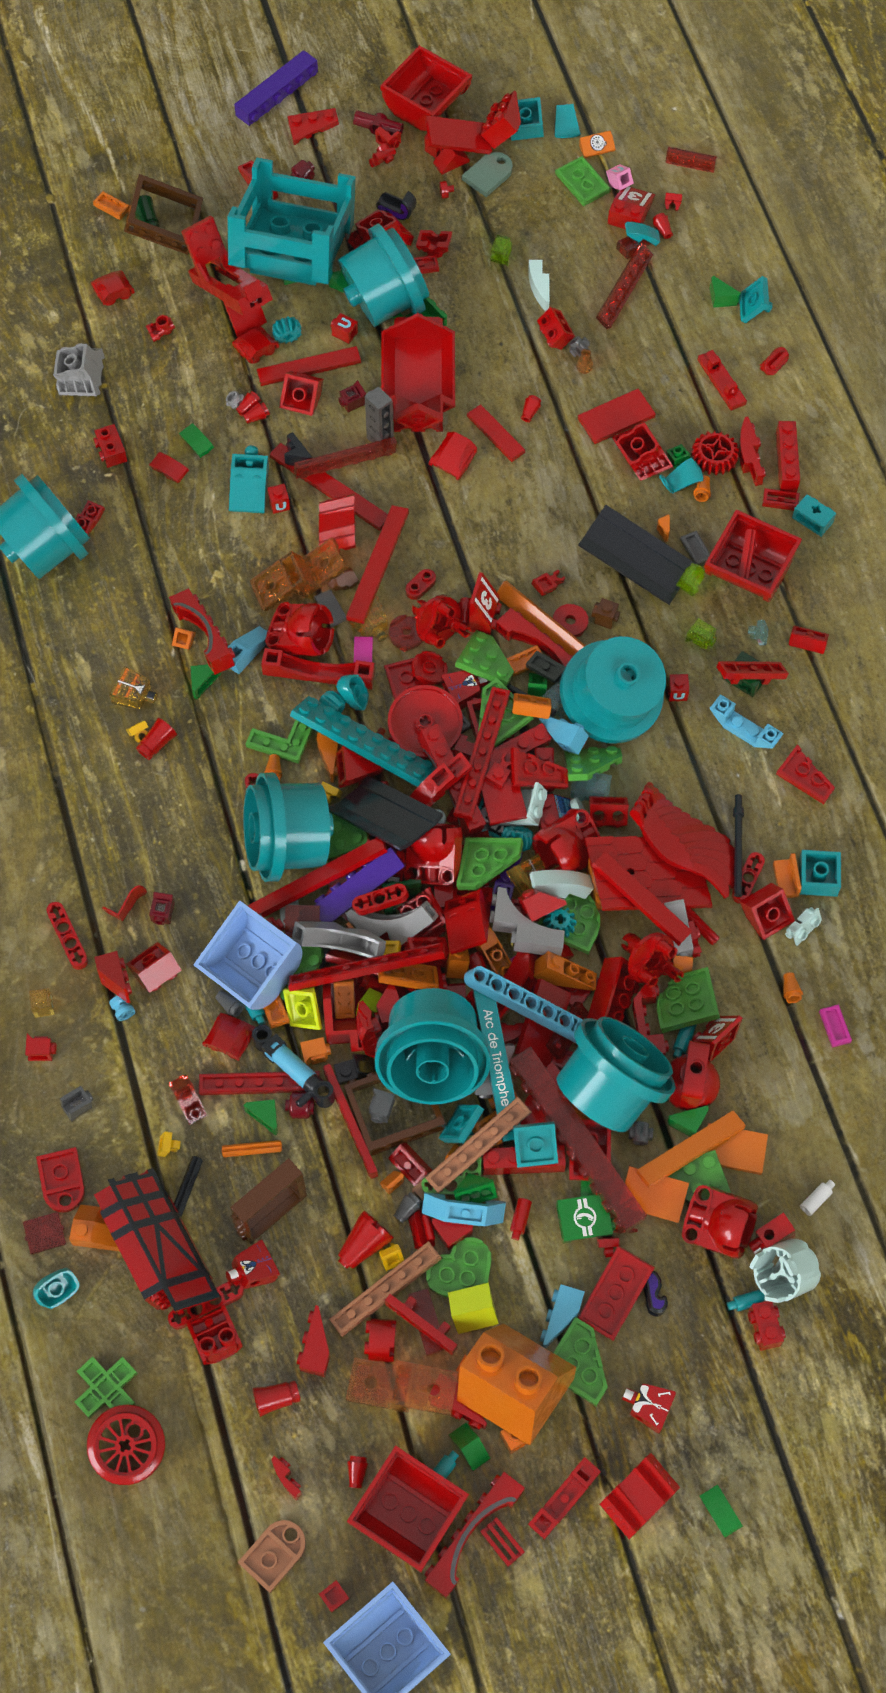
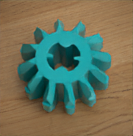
(286, 330)
(519, 832)
(566, 918)

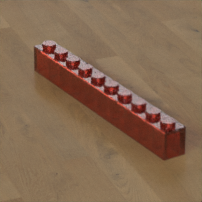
(578, 1140)

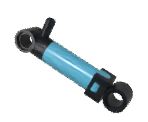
(277, 1052)

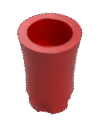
(156, 739)
(275, 1397)

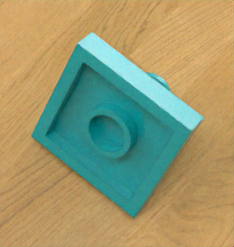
(755, 300)
(461, 1124)
(535, 1144)

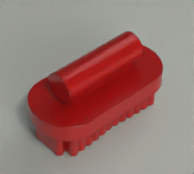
(774, 361)
(421, 1229)

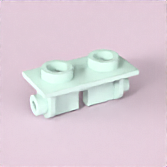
(809, 920)

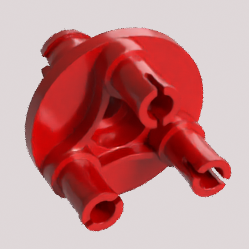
(439, 620)
(651, 958)

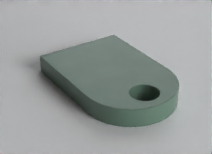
(488, 173)

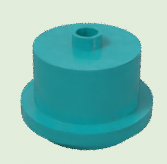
(383, 277)
(39, 528)
(614, 689)
(285, 826)
(432, 1048)
(614, 1073)

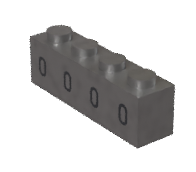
(378, 415)

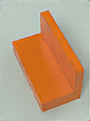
(787, 876)

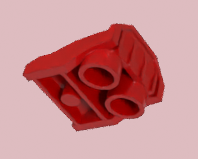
(112, 287)
(255, 344)
(454, 454)
(416, 901)
(368, 1029)
(229, 1036)
(215, 1336)

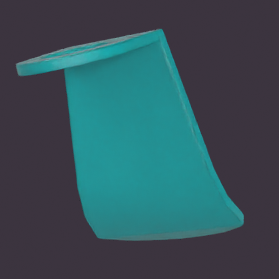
(566, 122)
(682, 476)

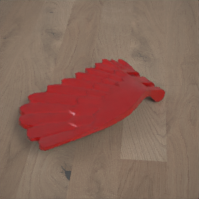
(684, 839)

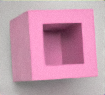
(619, 177)

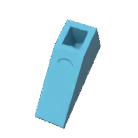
(247, 648)
(567, 735)
(566, 1308)

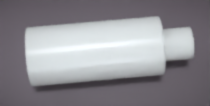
(817, 1197)

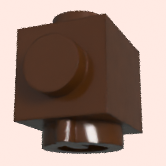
(606, 613)

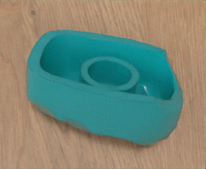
(353, 691)
(56, 1288)

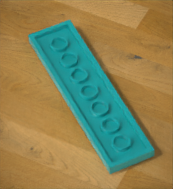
(362, 741)

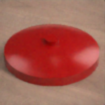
(422, 708)

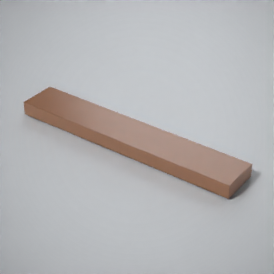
(478, 1145)
(391, 1284)

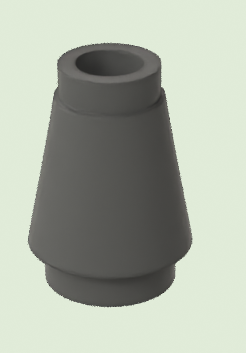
(230, 1003)
(407, 1207)

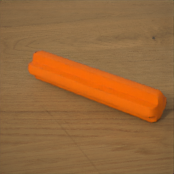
(251, 1148)

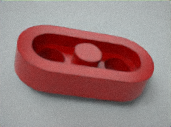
(423, 584)

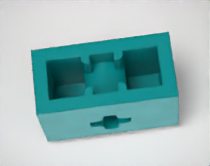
(814, 515)

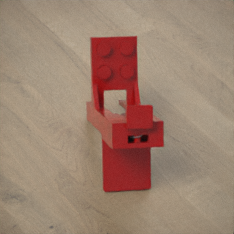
(241, 301)

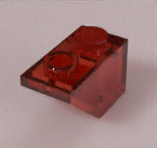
(187, 1099)

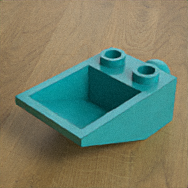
(248, 481)

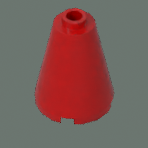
(363, 1241)

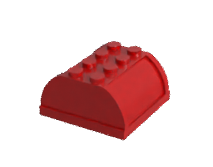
(423, 87)
(770, 561)
(408, 1508)

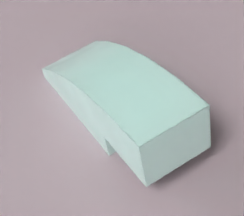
(539, 283)
(562, 882)

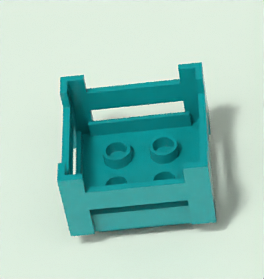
(285, 237)

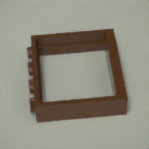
(154, 233)
(393, 1140)
(268, 1201)

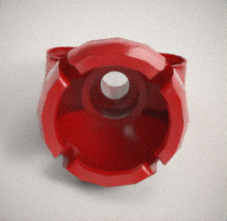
(299, 629)
(564, 842)
(435, 855)
(694, 1089)
(721, 1222)

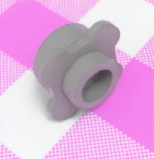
(234, 399)

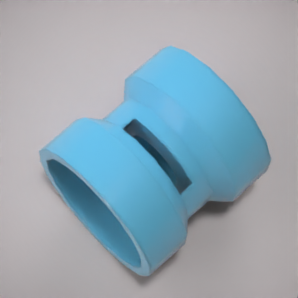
(122, 1008)

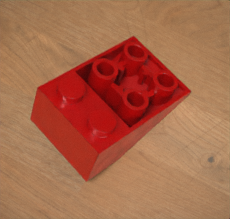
(502, 120)
(467, 921)

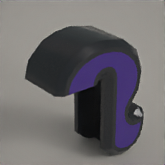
(398, 207)
(655, 1305)

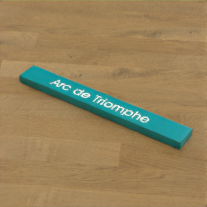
(499, 1067)

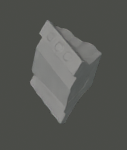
(78, 370)

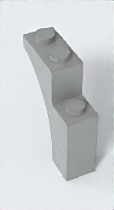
(398, 925)
(526, 935)
(337, 937)

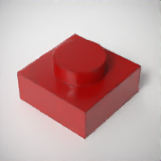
(334, 1596)

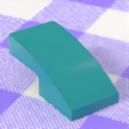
(641, 231)

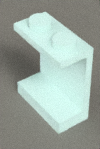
(534, 803)

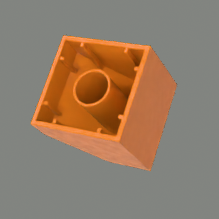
(513, 1381)

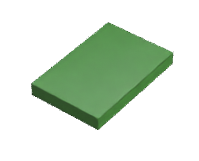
(582, 181)

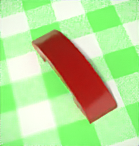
(564, 1498)

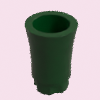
(145, 210)

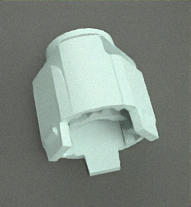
(793, 1274)

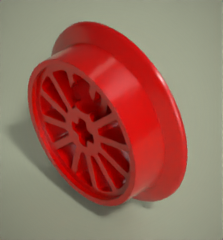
(144, 1420)

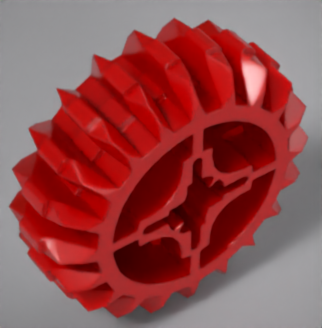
(725, 457)

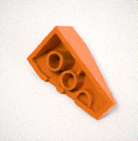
(91, 1230)

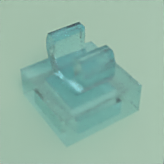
(759, 632)

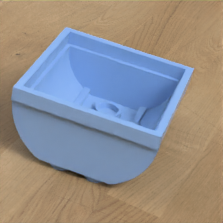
(250, 958)
(387, 1645)

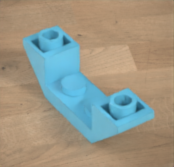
(743, 728)
(463, 1212)

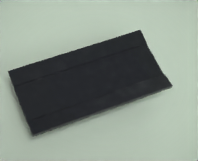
(635, 554)
(386, 813)

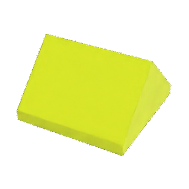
(302, 1008)
(472, 1308)

